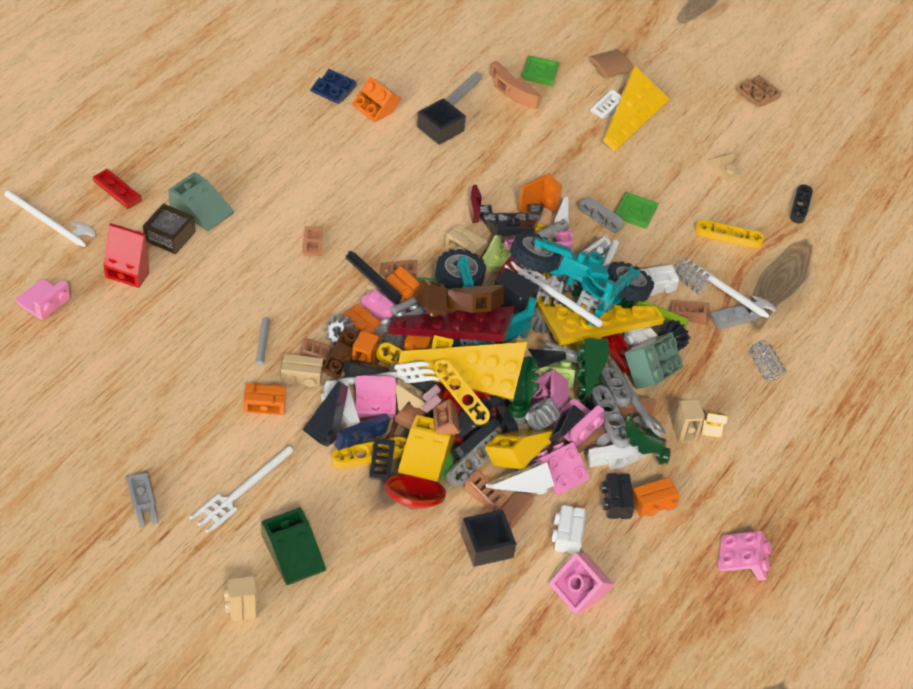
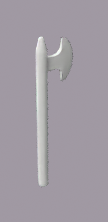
(74, 236)
(757, 306)

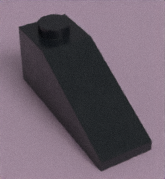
(328, 417)

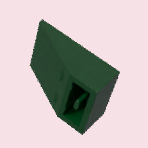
(592, 358)
(292, 546)

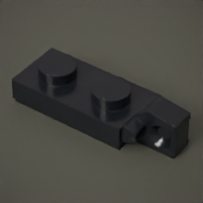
(467, 425)

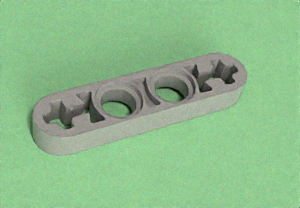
(614, 415)
(475, 460)

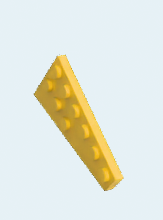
(635, 107)
(571, 327)
(483, 367)

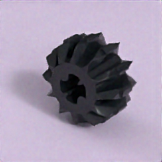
(679, 332)

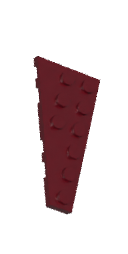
(457, 325)

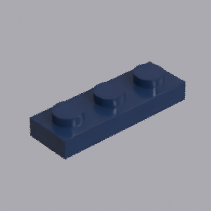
(362, 432)

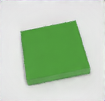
(540, 70)
(636, 210)

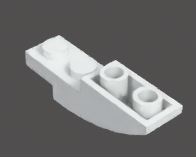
(615, 456)

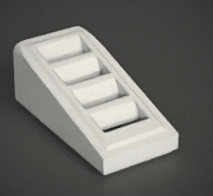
(610, 96)
(563, 212)

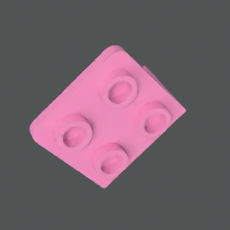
(44, 298)
(375, 396)
(586, 426)
(564, 466)
(745, 552)

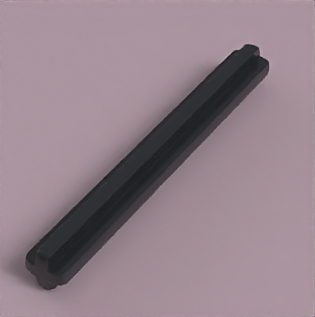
(374, 277)

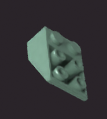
(200, 199)
(654, 360)

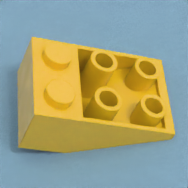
(517, 447)
(425, 450)

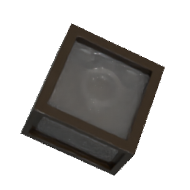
(169, 228)

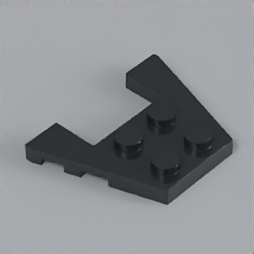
(512, 223)

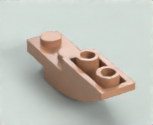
(514, 88)

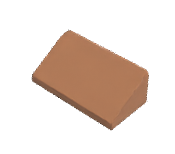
(446, 418)
(517, 507)

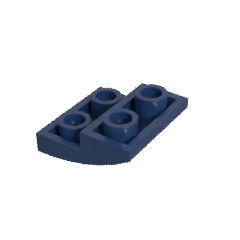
(334, 86)

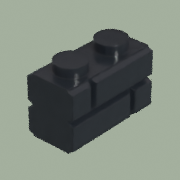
(618, 496)

